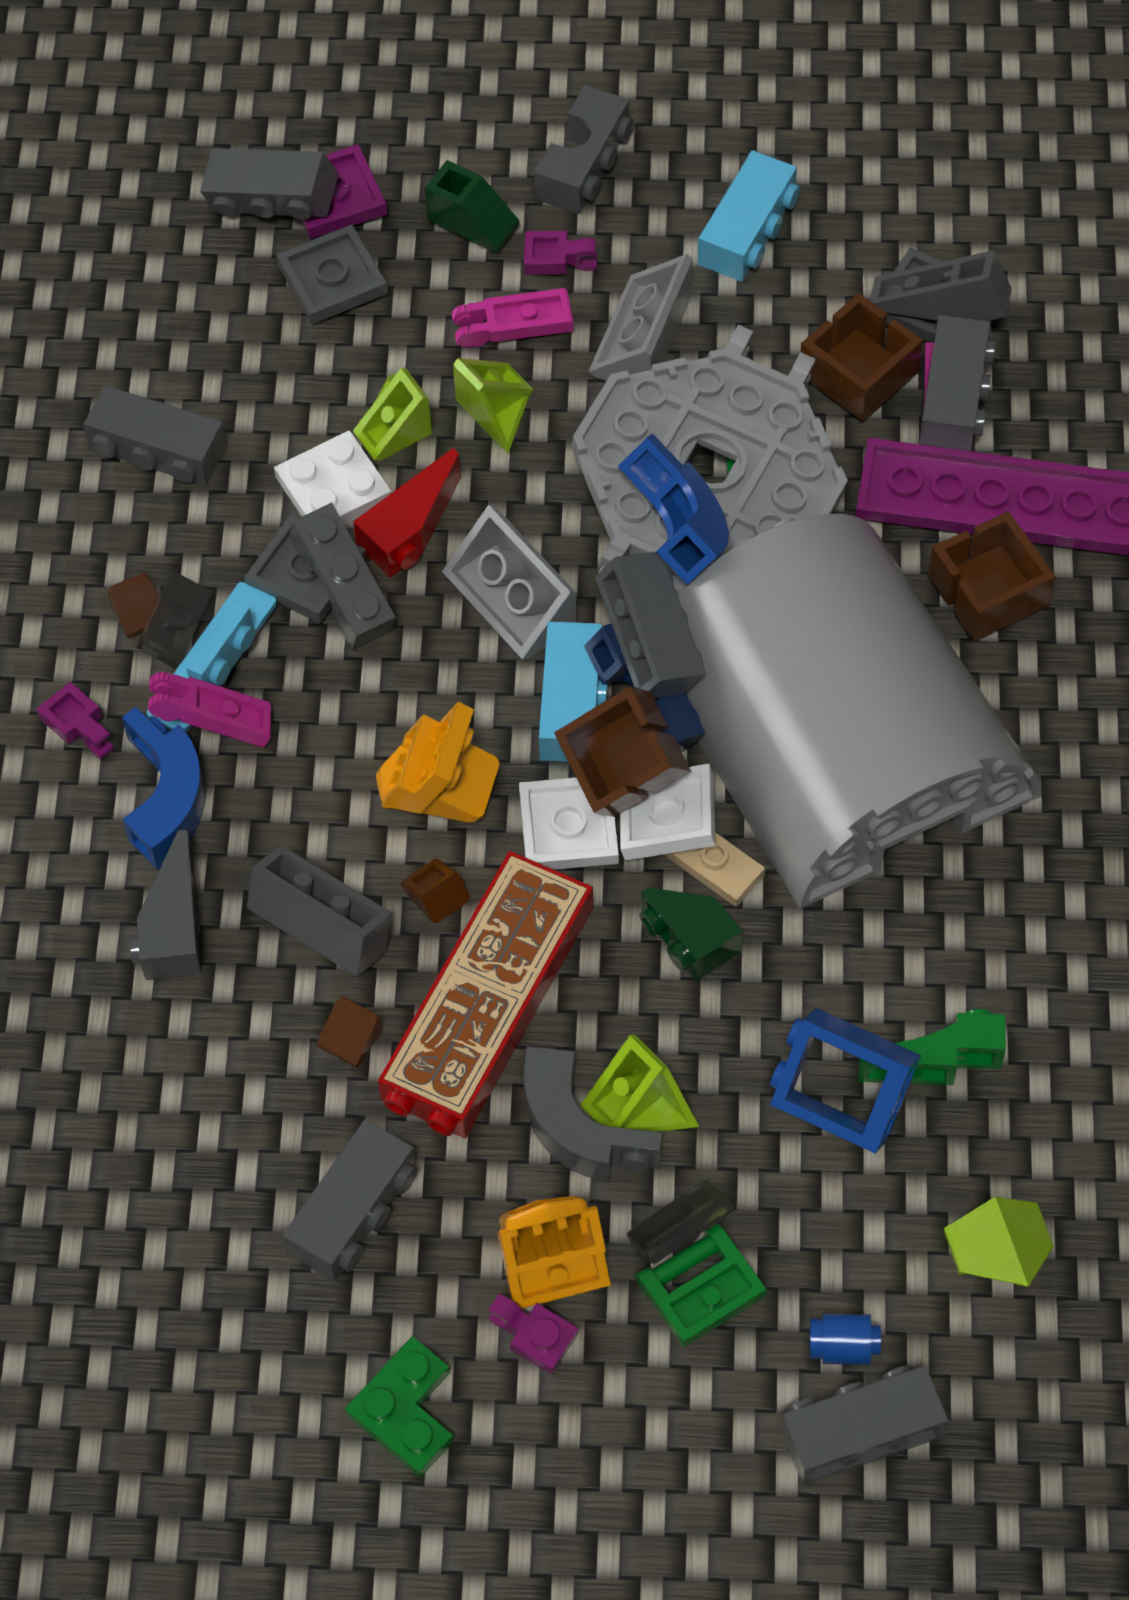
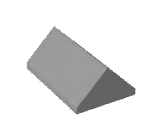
(645, 319)
(510, 583)

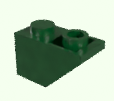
(469, 207)
(693, 927)

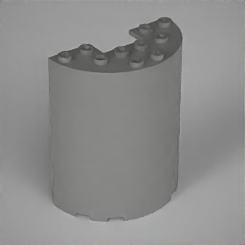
(839, 704)

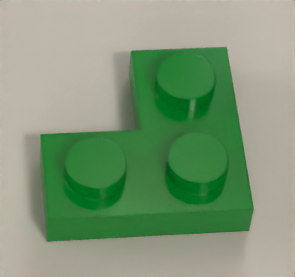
(392, 1411)

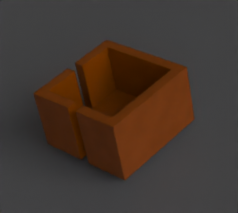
(858, 369)
(999, 582)
(621, 751)

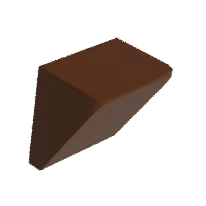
(133, 603)
(436, 890)
(349, 1032)

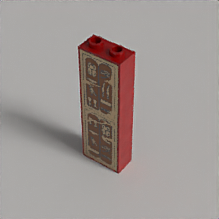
(485, 996)

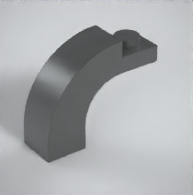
(569, 1133)

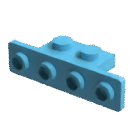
(225, 639)

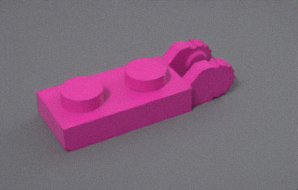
(513, 317)
(210, 708)

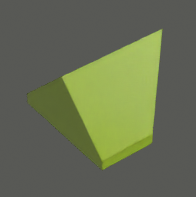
(492, 397)
(396, 417)
(638, 1093)
(1000, 1241)

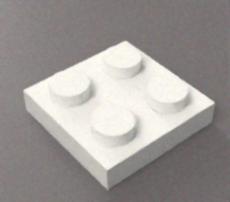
(333, 473)
(671, 819)
(563, 828)

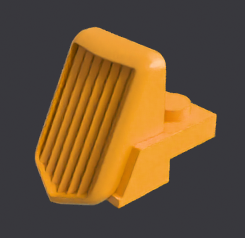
(439, 770)
(552, 1250)

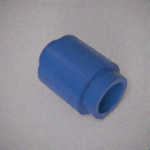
(844, 1339)

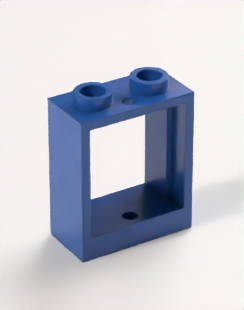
(863, 1044)

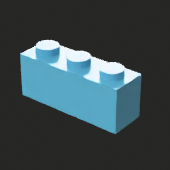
(748, 216)
(569, 683)

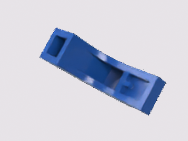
(685, 503)
(180, 791)

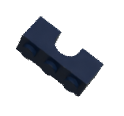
(611, 667)

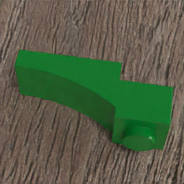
(971, 1042)

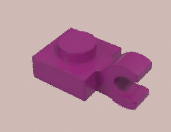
(551, 252)
(75, 715)
(539, 1337)

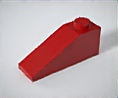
(404, 521)

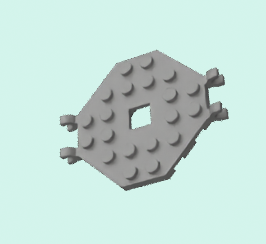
(728, 407)

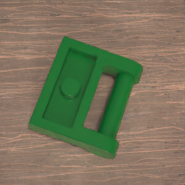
(710, 1296)

